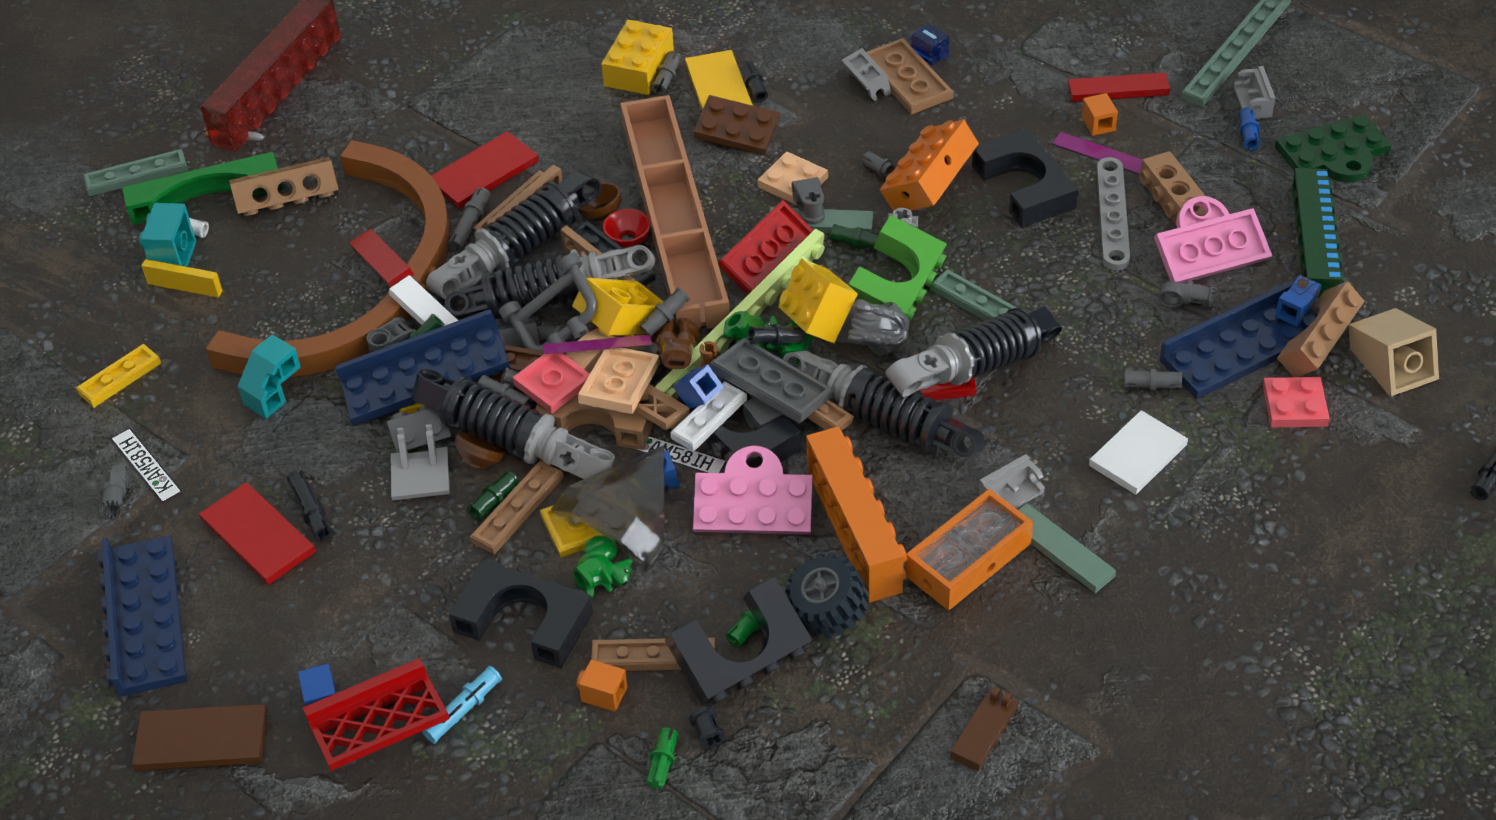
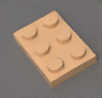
(619, 379)

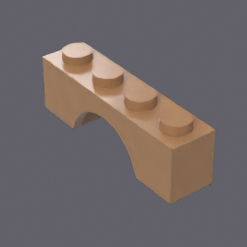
(1310, 348)
(628, 428)

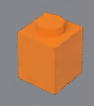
(1099, 114)
(602, 685)

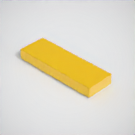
(182, 278)
(118, 375)

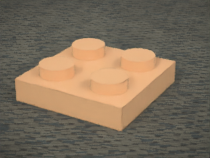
(786, 169)

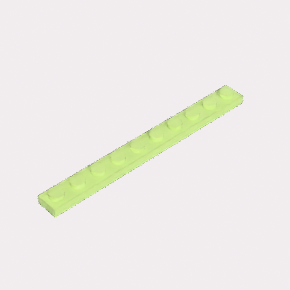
(753, 304)

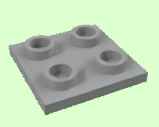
(419, 472)

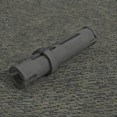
(472, 213)

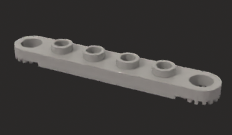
(1112, 214)

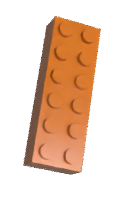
(855, 513)

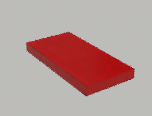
(484, 168)
(765, 247)
(257, 533)

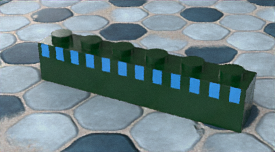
(1316, 228)

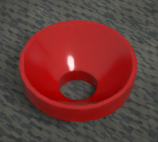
(627, 223)

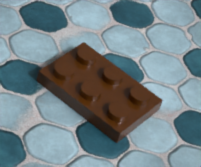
(736, 125)

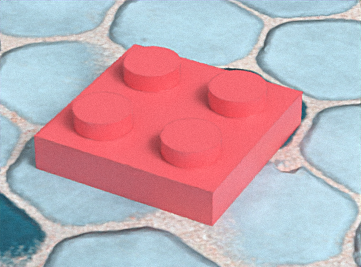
(551, 380)
(1296, 402)

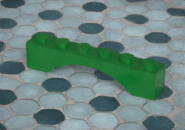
(191, 184)

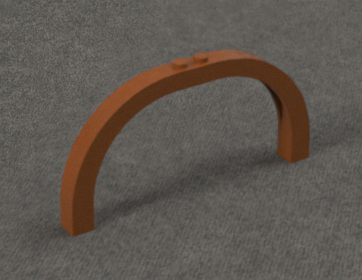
(324, 352)

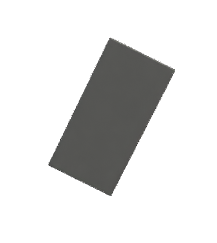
(771, 380)

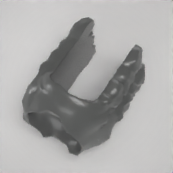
(875, 326)

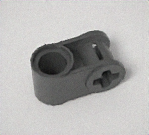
(809, 199)
(388, 334)

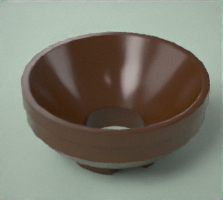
(604, 204)
(477, 452)

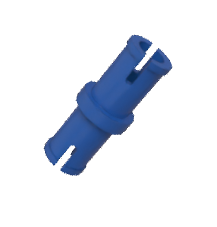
(1249, 128)

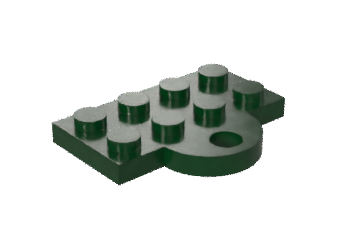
(1336, 148)

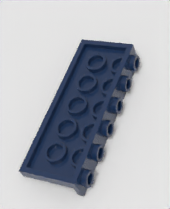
(1231, 343)
(386, 377)
(142, 616)

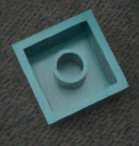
(168, 234)

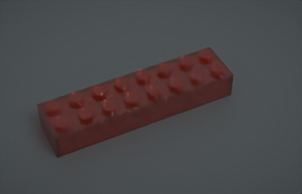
(270, 73)

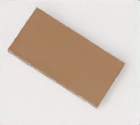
(910, 76)

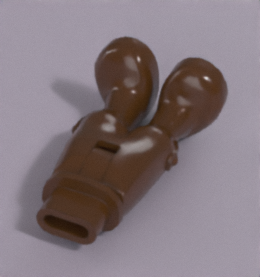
(677, 349)

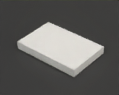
(1138, 452)

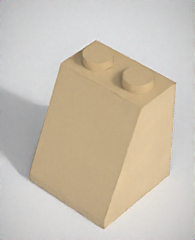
(1396, 350)

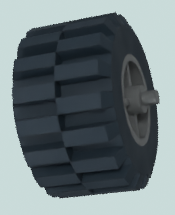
(827, 594)

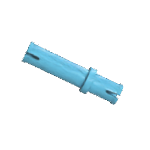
(487, 680)

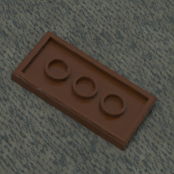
(200, 737)

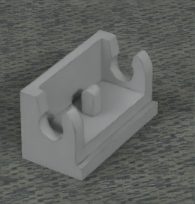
(867, 73)
(1255, 92)
(1015, 482)

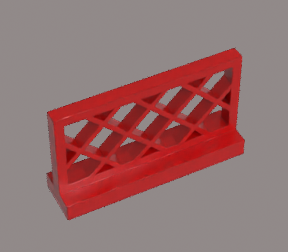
(369, 699)

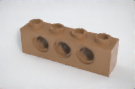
(1169, 184)
(243, 187)

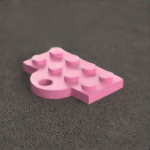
(1211, 242)
(753, 498)

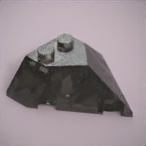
(622, 505)

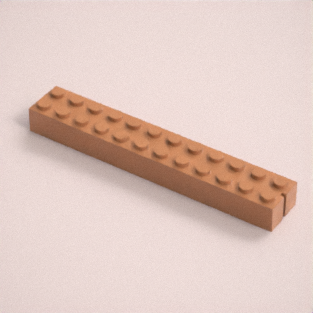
(674, 210)

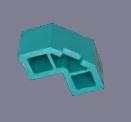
(265, 371)

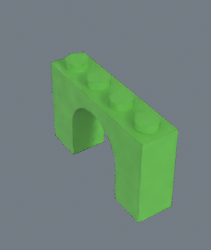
(916, 251)

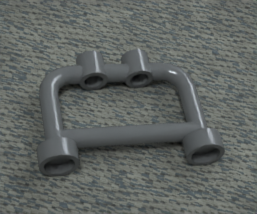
(575, 326)

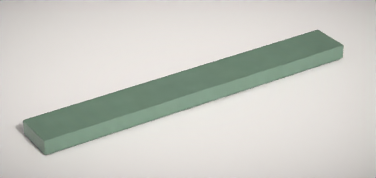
(1233, 51)

